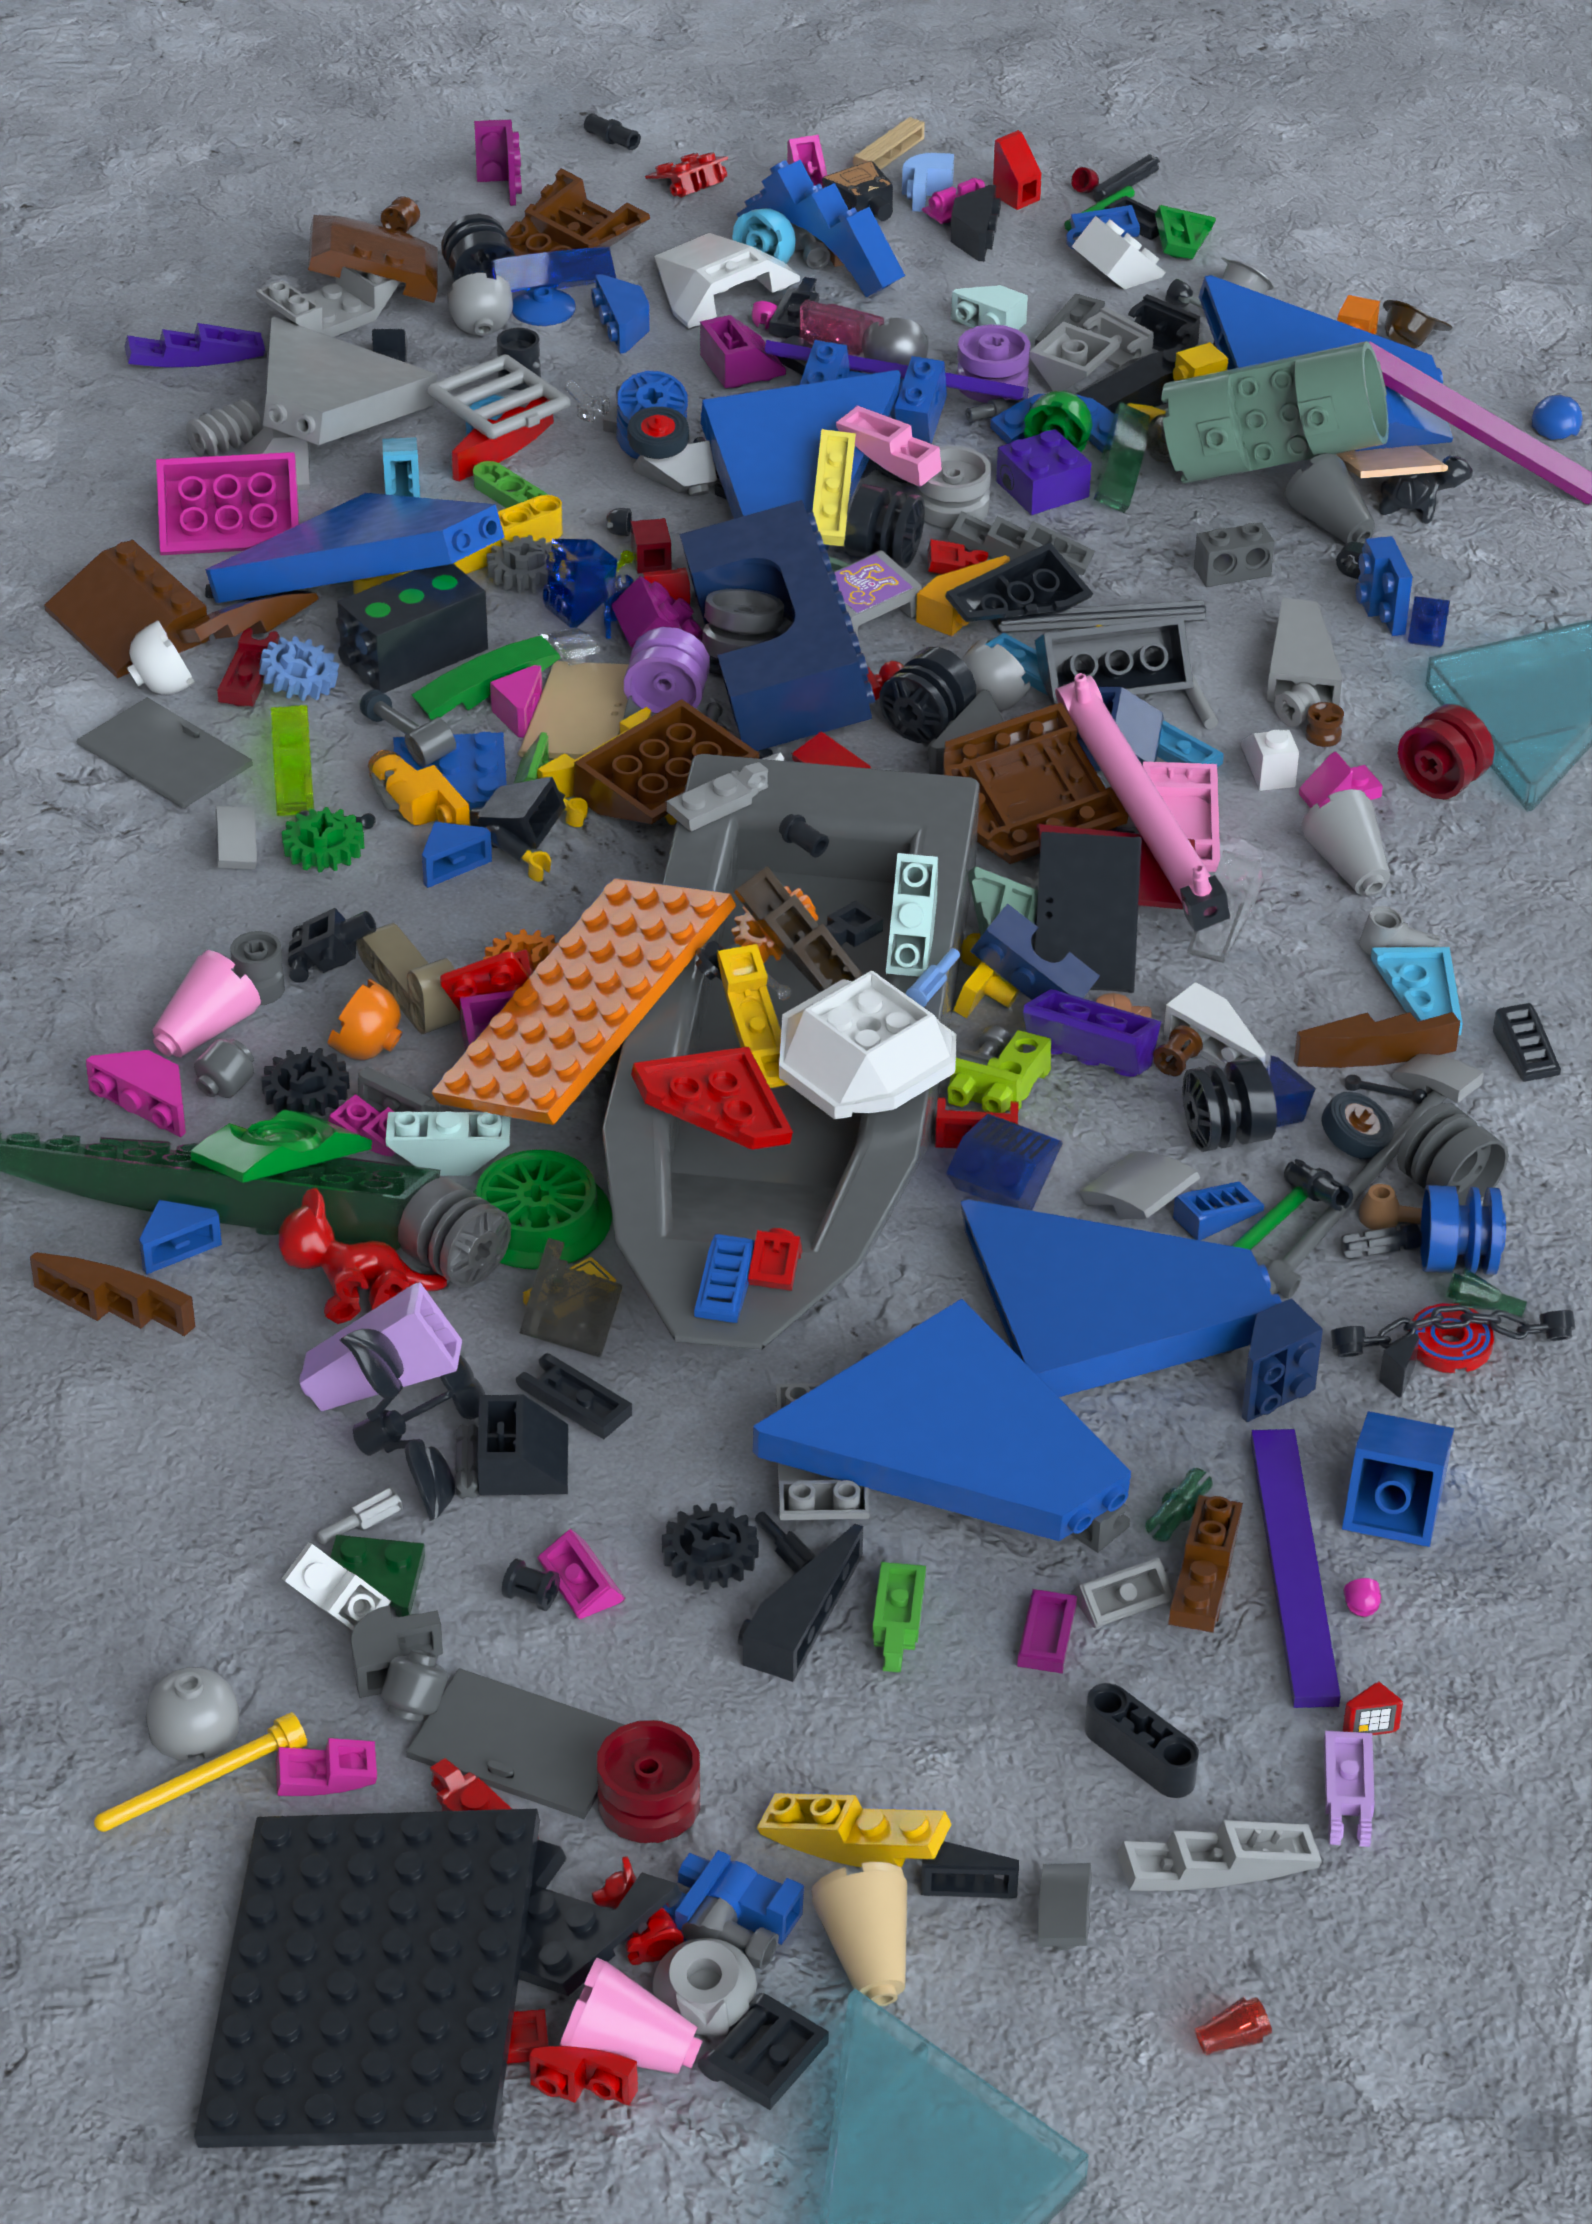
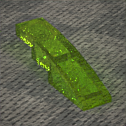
(292, 759)

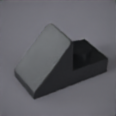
(390, 343)

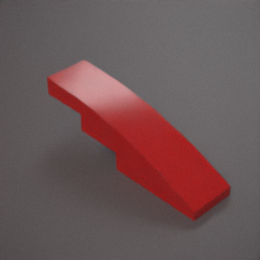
(479, 448)

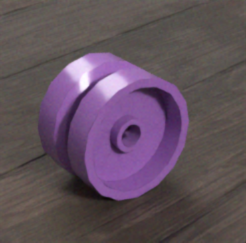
(993, 355)
(666, 668)

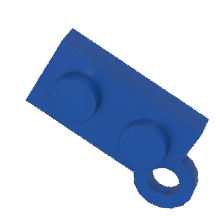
(1122, 216)

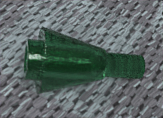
(1477, 1293)

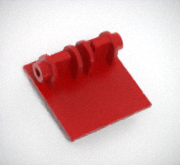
(692, 173)

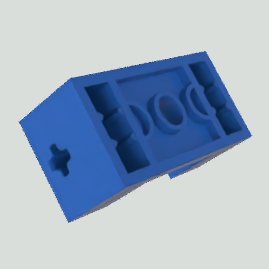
(919, 394)

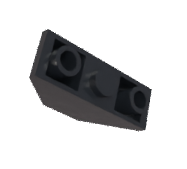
(975, 221)

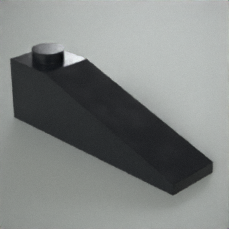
(796, 1612)

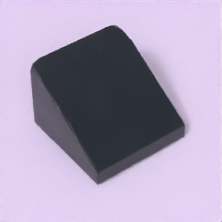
(1398, 1364)

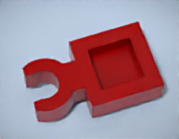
(949, 557)

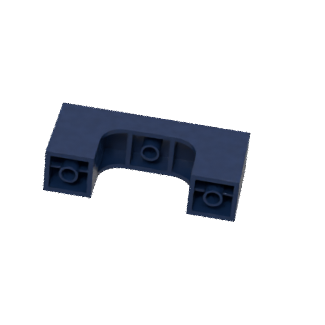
(813, 671)

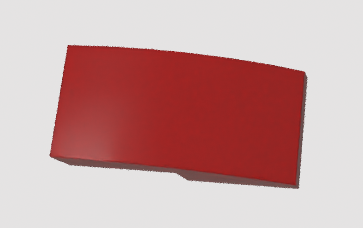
(569, 2069)

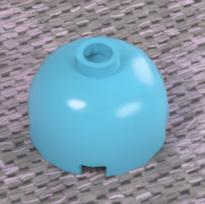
(767, 232)

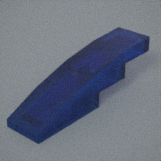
(554, 268)

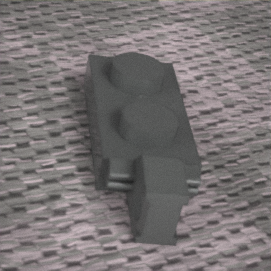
(386, 1092)

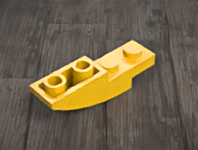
(848, 1834)

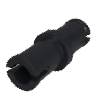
(612, 131)
(1318, 1184)

